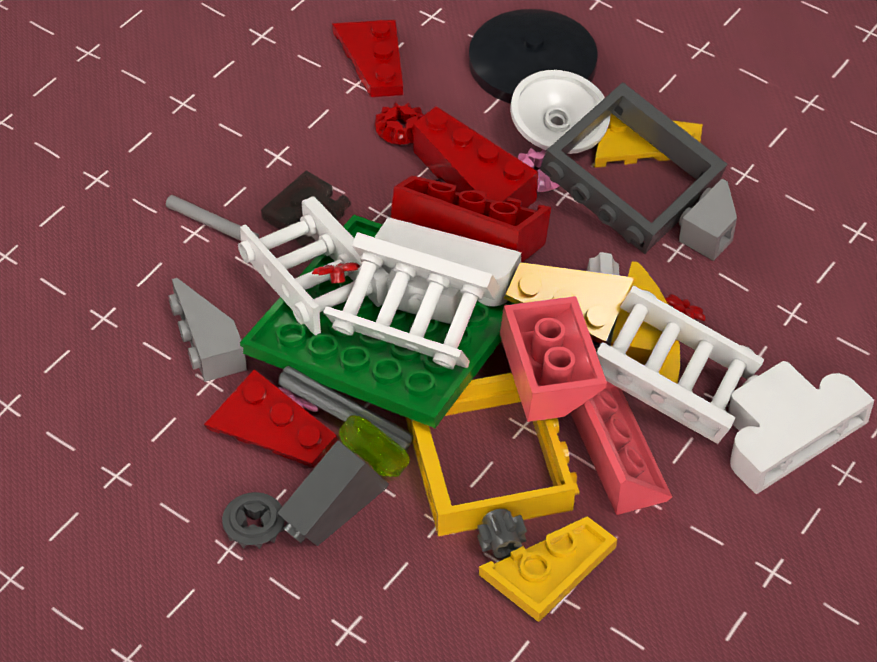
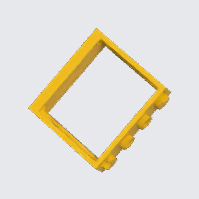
(451, 519)

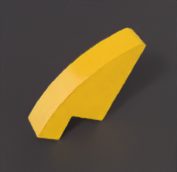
(647, 335)

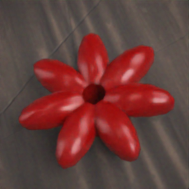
(336, 272)
(685, 307)

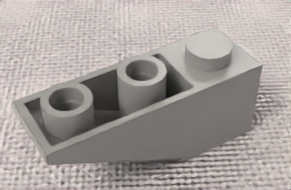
(210, 331)

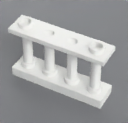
(330, 240)
(407, 264)
(663, 394)

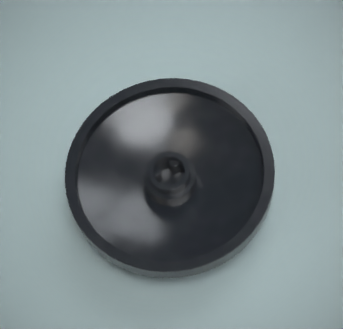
(526, 43)

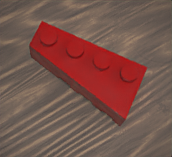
(471, 160)
(471, 215)

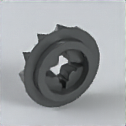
(254, 506)

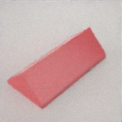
(620, 452)

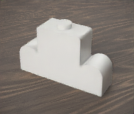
(454, 248)
(790, 421)

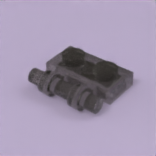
(287, 205)

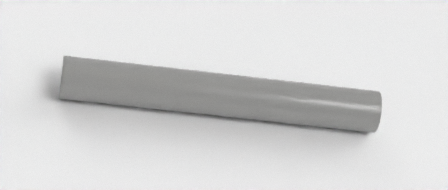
(204, 217)

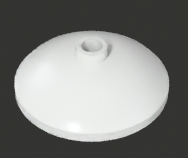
(551, 104)

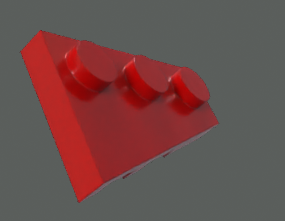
(374, 53)
(272, 420)

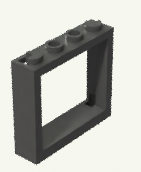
(659, 132)

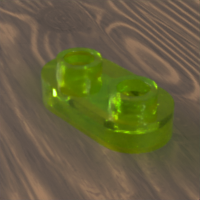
(374, 446)

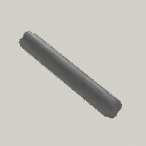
(339, 404)

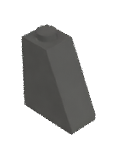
(331, 495)

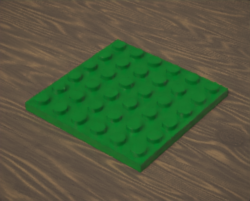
(368, 366)

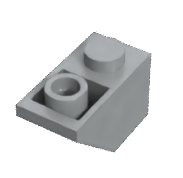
(711, 222)

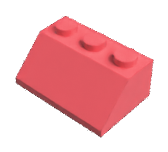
(551, 356)

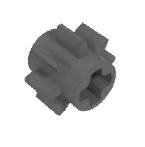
(501, 532)

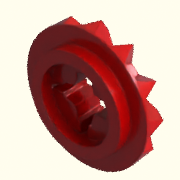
(391, 130)

